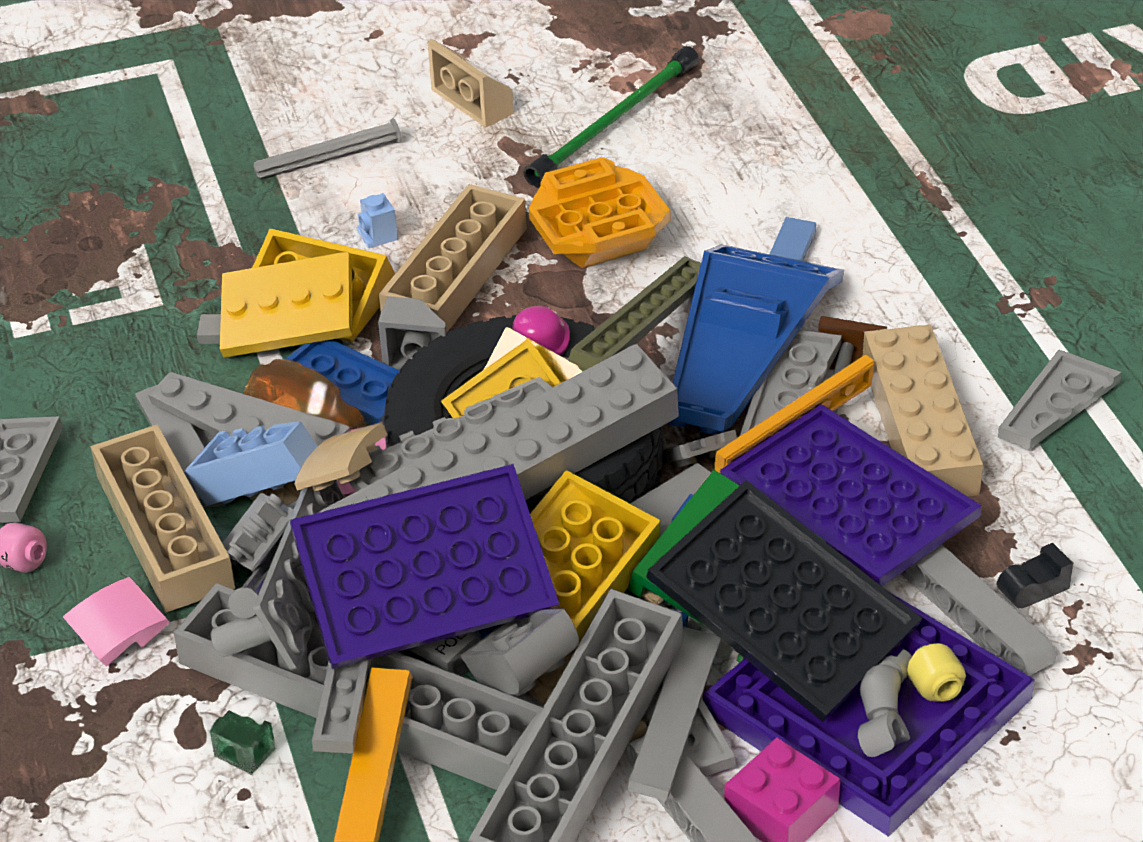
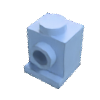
(377, 221)

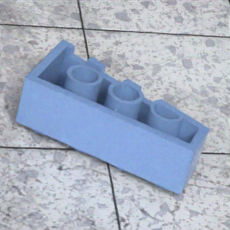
(249, 461)

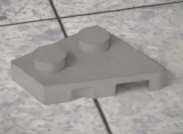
(686, 453)

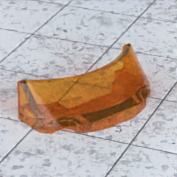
(303, 390)

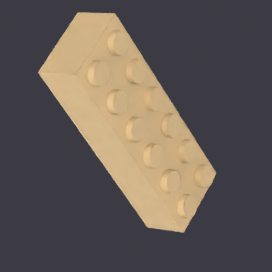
(460, 252)
(922, 405)
(162, 517)

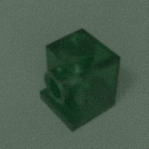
(242, 741)

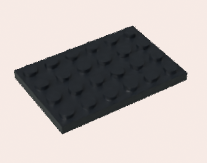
(784, 599)

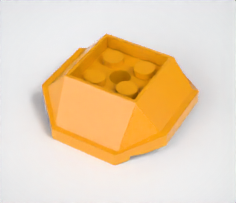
(597, 212)

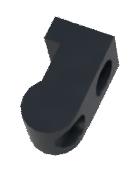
(1037, 577)

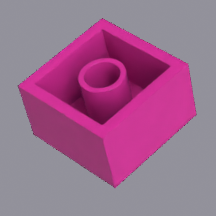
(783, 794)

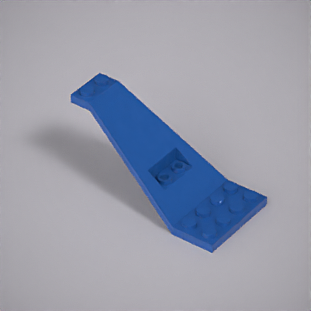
(739, 327)

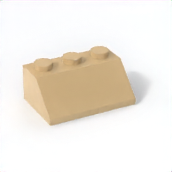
(468, 86)

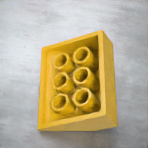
(369, 270)
(590, 544)

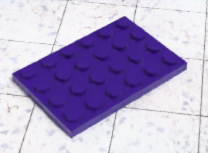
(855, 493)
(423, 565)

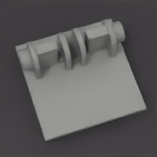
(257, 531)

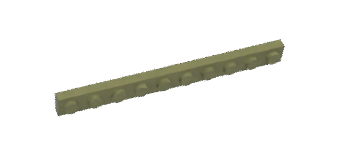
(638, 315)

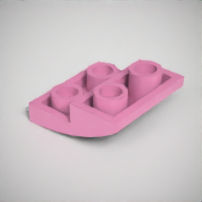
(116, 619)

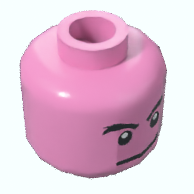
(22, 547)

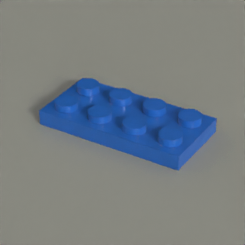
(359, 377)

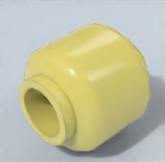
(936, 672)

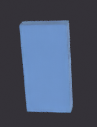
(794, 238)

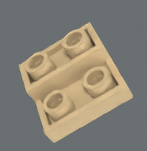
(339, 458)

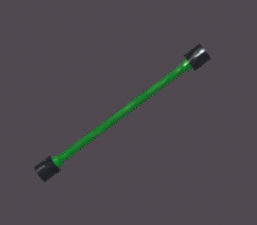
(677, 66)

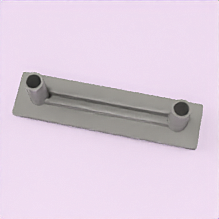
(284, 602)

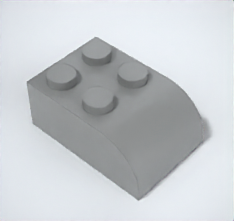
(522, 651)

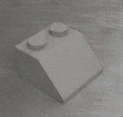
(406, 328)

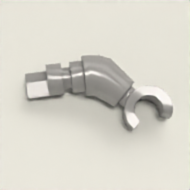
(880, 699)

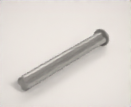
(327, 149)
(243, 599)

